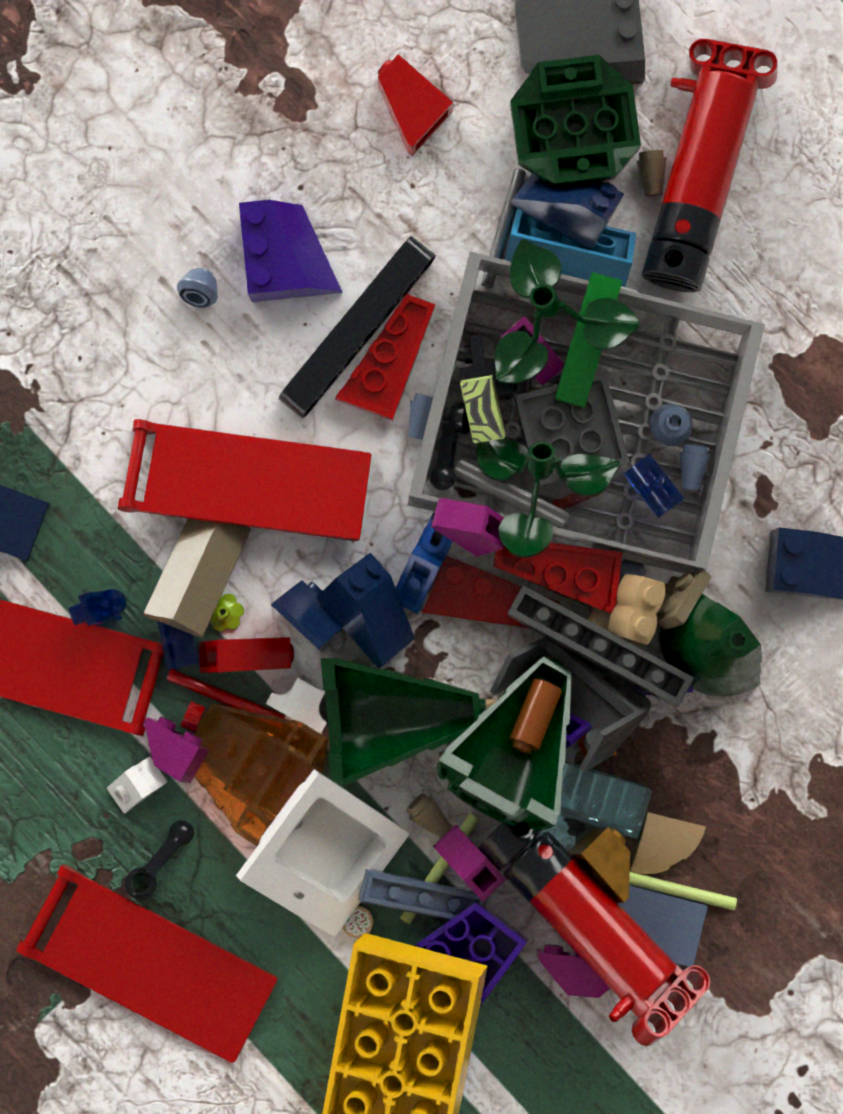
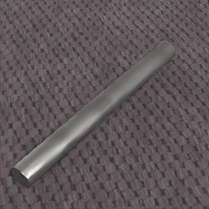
(504, 224)

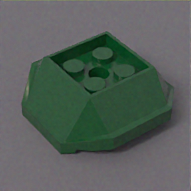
(578, 92)

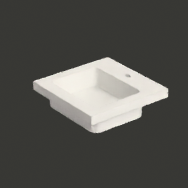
(321, 850)

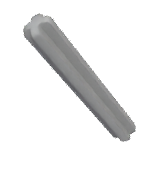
(510, 494)

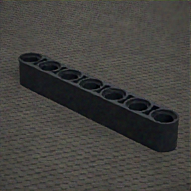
(357, 327)

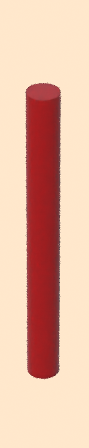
(218, 694)

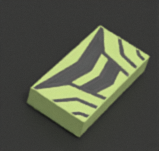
(482, 409)

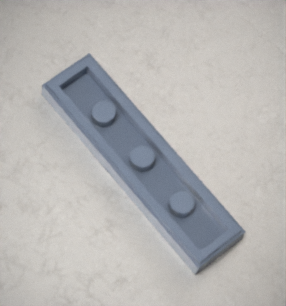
(415, 895)

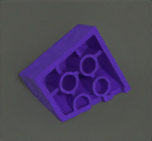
(283, 253)
(479, 938)

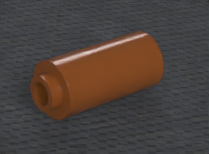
(535, 716)

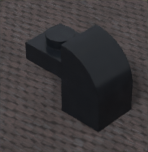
(475, 356)

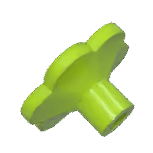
(231, 617)

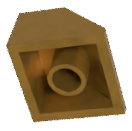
(606, 860)

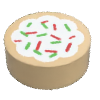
(359, 922)

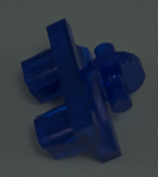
(653, 485)
(98, 607)
(177, 646)

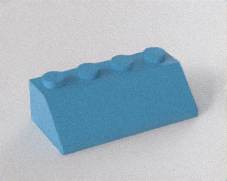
(609, 256)

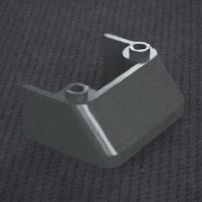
(596, 696)

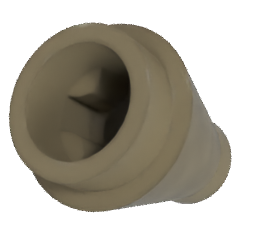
(652, 171)
(428, 815)

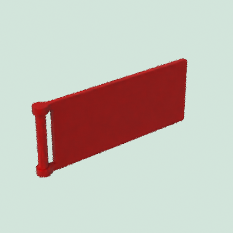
(249, 481)
(74, 667)
(150, 965)

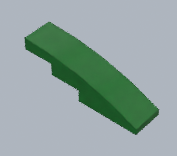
(582, 357)

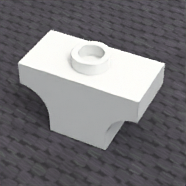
(301, 704)
(136, 784)

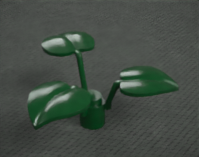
(533, 276)
(503, 457)

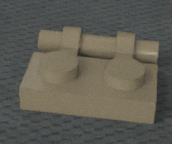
(681, 597)

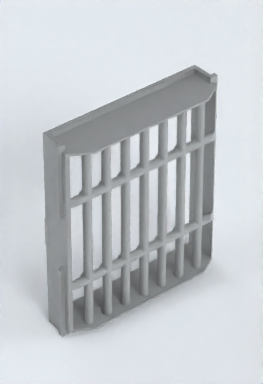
(721, 450)

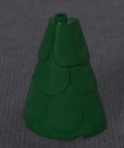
(714, 650)
(388, 717)
(499, 778)

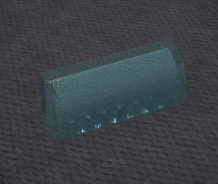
(604, 799)

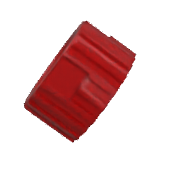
(192, 716)

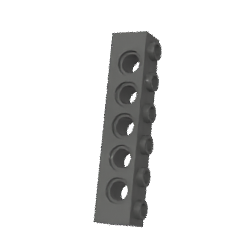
(600, 646)

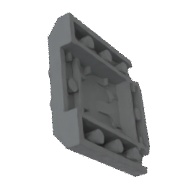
(579, 29)

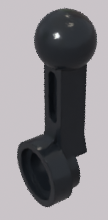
(442, 476)
(180, 834)

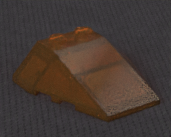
(255, 764)

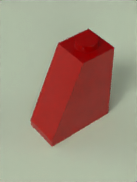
(413, 102)
(245, 654)

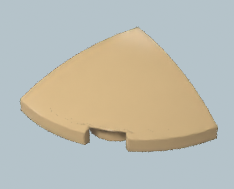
(664, 843)

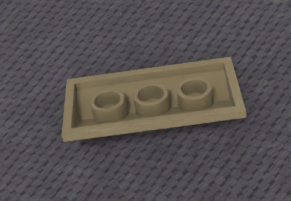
(196, 575)

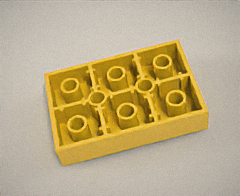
(403, 1030)

